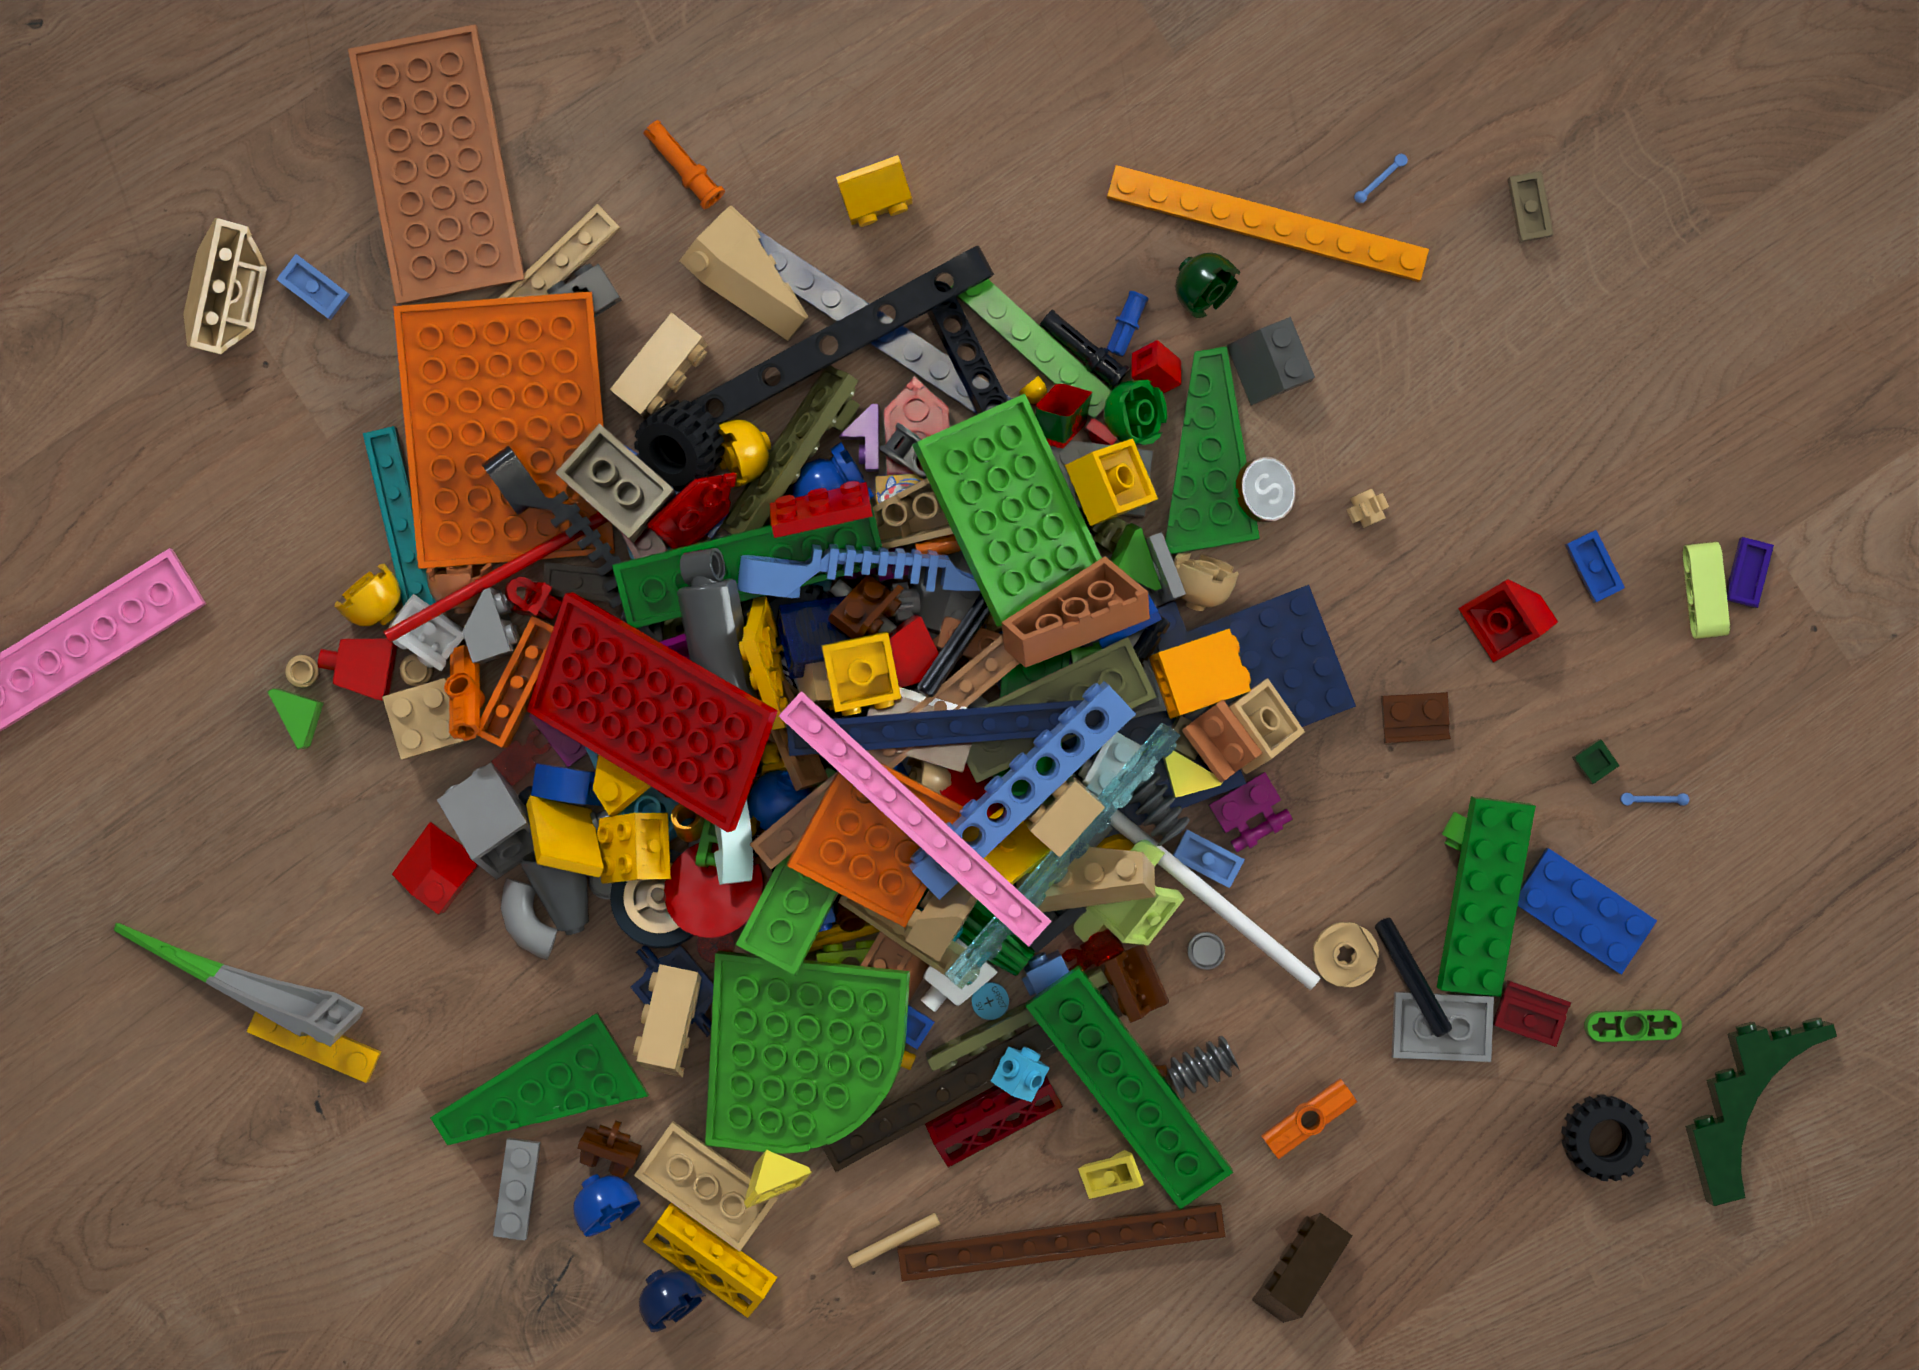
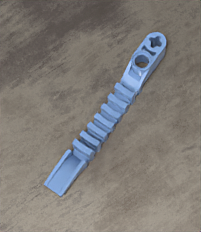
(786, 576)

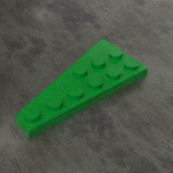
(1209, 459)
(560, 1079)

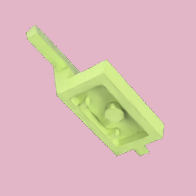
(1135, 919)

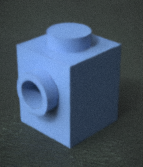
(1043, 971)

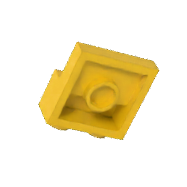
(861, 673)

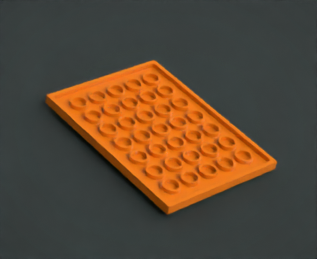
(485, 381)

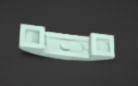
(735, 854)

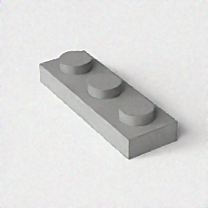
(516, 1189)

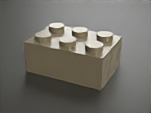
(616, 482)

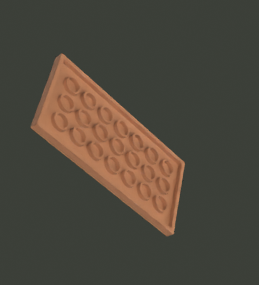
(436, 164)

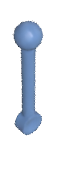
(1399, 161)
(1682, 799)

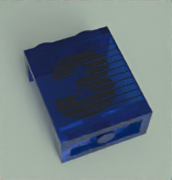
(803, 631)

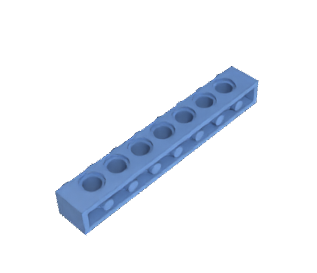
(1065, 762)

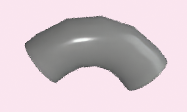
(521, 919)

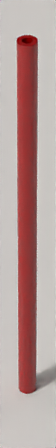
(487, 581)

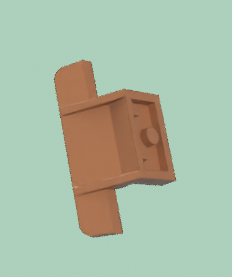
(890, 955)

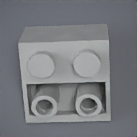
(490, 629)

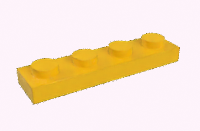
(344, 1055)

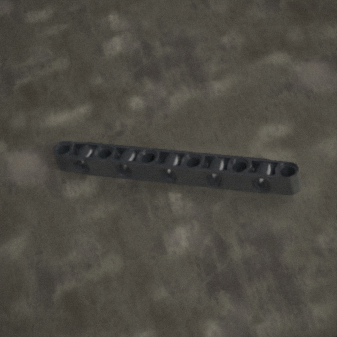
(851, 334)

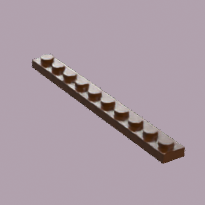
(1061, 1242)

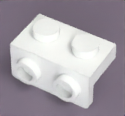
(431, 641)

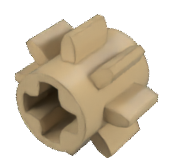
(1367, 508)

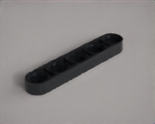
(966, 337)

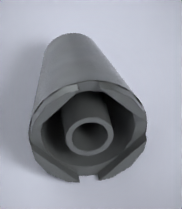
(561, 893)

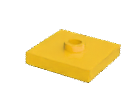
(1016, 853)

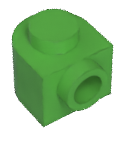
(1455, 831)

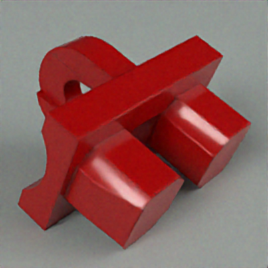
(536, 599)

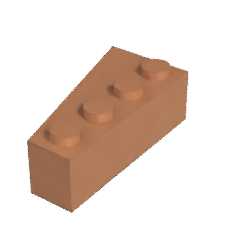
(1076, 613)

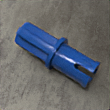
(1127, 323)

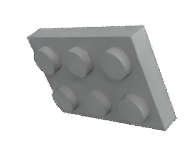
(1467, 1041)

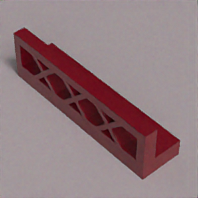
(987, 1111)

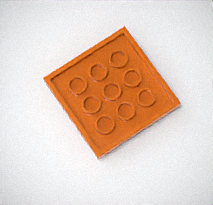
(863, 851)

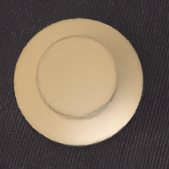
(302, 671)
(414, 672)

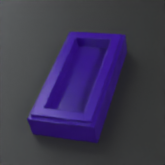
(1749, 572)

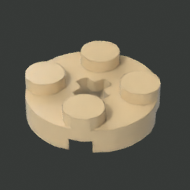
(1363, 959)

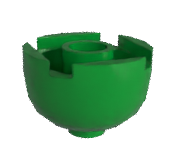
(1135, 412)

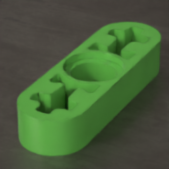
(1657, 1015)

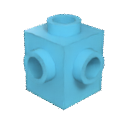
(1020, 1073)

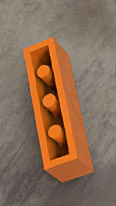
(516, 685)

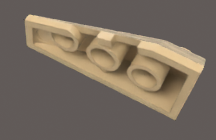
(738, 268)

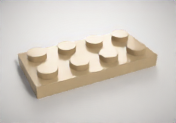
(703, 1185)

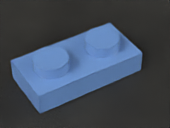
(313, 286)
(1208, 858)

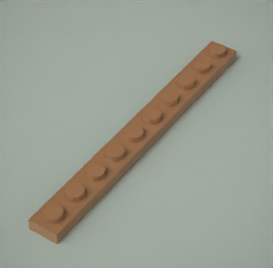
(959, 689)

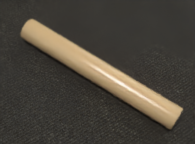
(894, 1240)

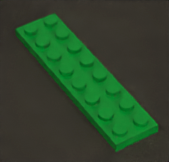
(651, 582)
(1129, 1087)

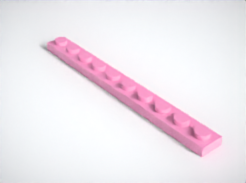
(915, 818)

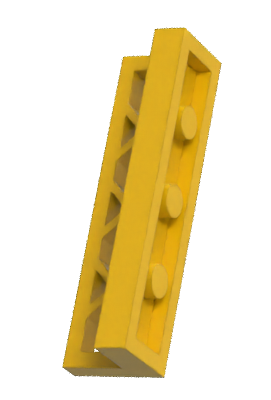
(712, 1256)

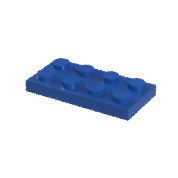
(1584, 911)

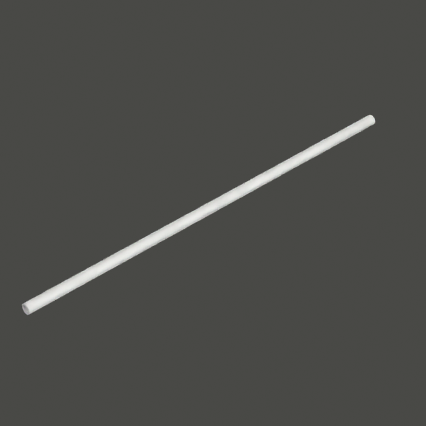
(1179, 870)

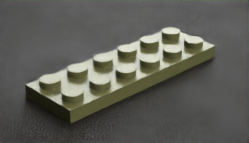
(792, 449)
(1114, 665)

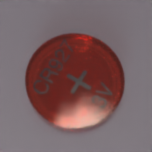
(709, 946)

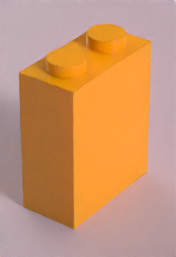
(1200, 673)

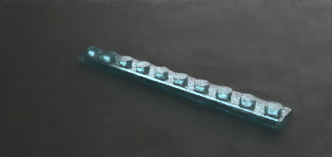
(1054, 868)

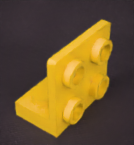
(634, 847)

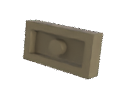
(1530, 206)

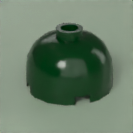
(1204, 282)

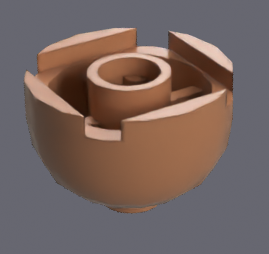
(452, 578)

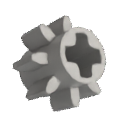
(910, 602)

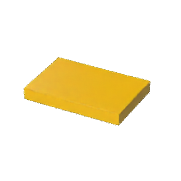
(564, 836)

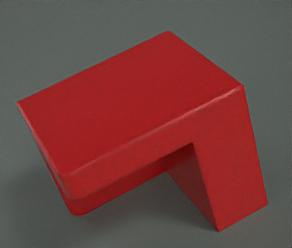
(1157, 365)

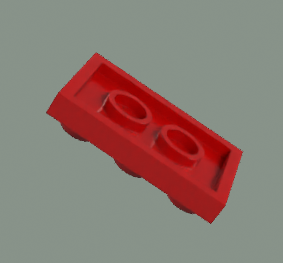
(820, 509)

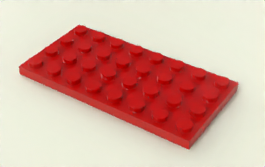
(651, 711)

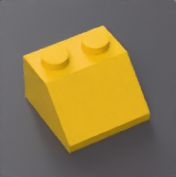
(875, 191)
(1111, 481)

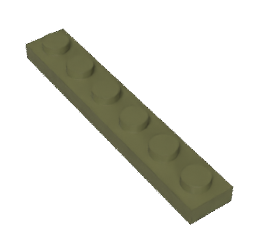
(1002, 1028)

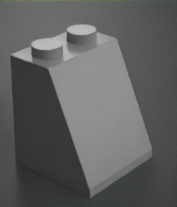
(489, 820)

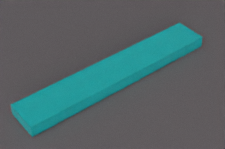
(396, 510)

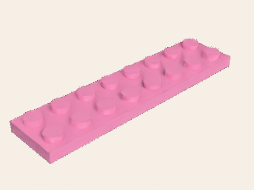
(94, 635)

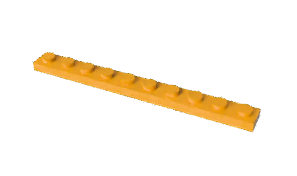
(1267, 223)

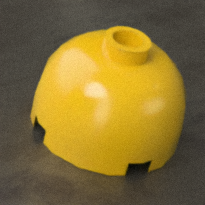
(745, 450)
(371, 598)

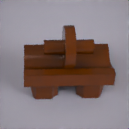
(609, 1145)

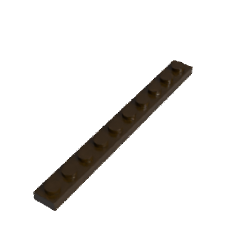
(937, 1097)

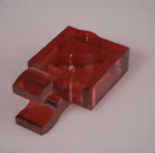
(1095, 951)

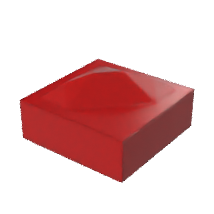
(1099, 433)

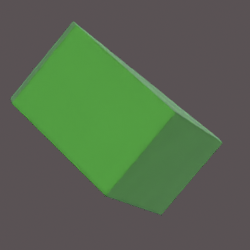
(1134, 557)
(298, 715)

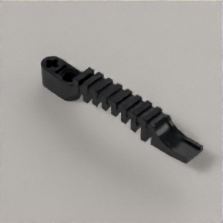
(524, 493)

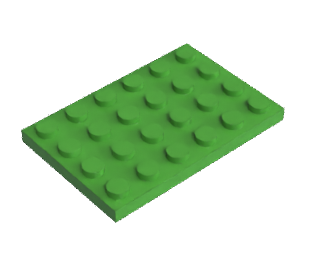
(1007, 505)

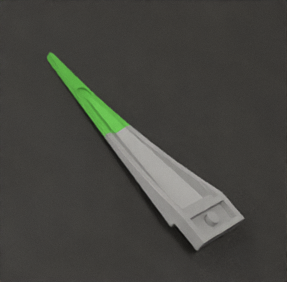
(292, 1006)

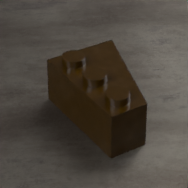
(1302, 1268)

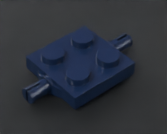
(679, 959)

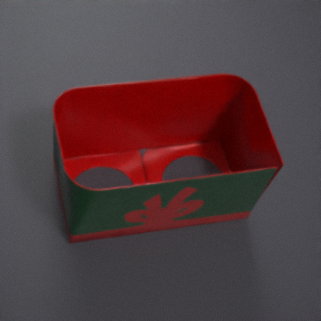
(1063, 413)

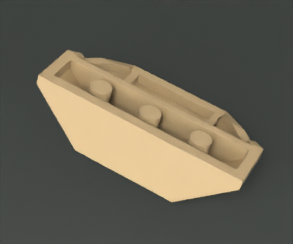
(224, 288)

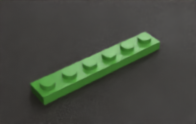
(1033, 342)

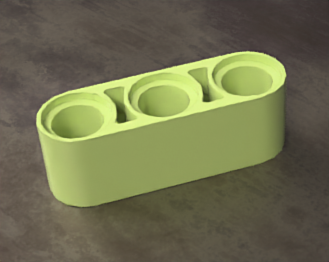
(1706, 590)

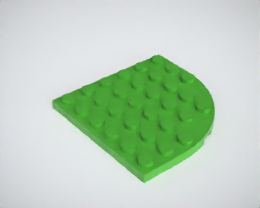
(800, 1053)

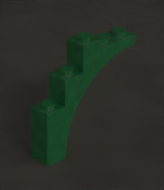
(1758, 1057)

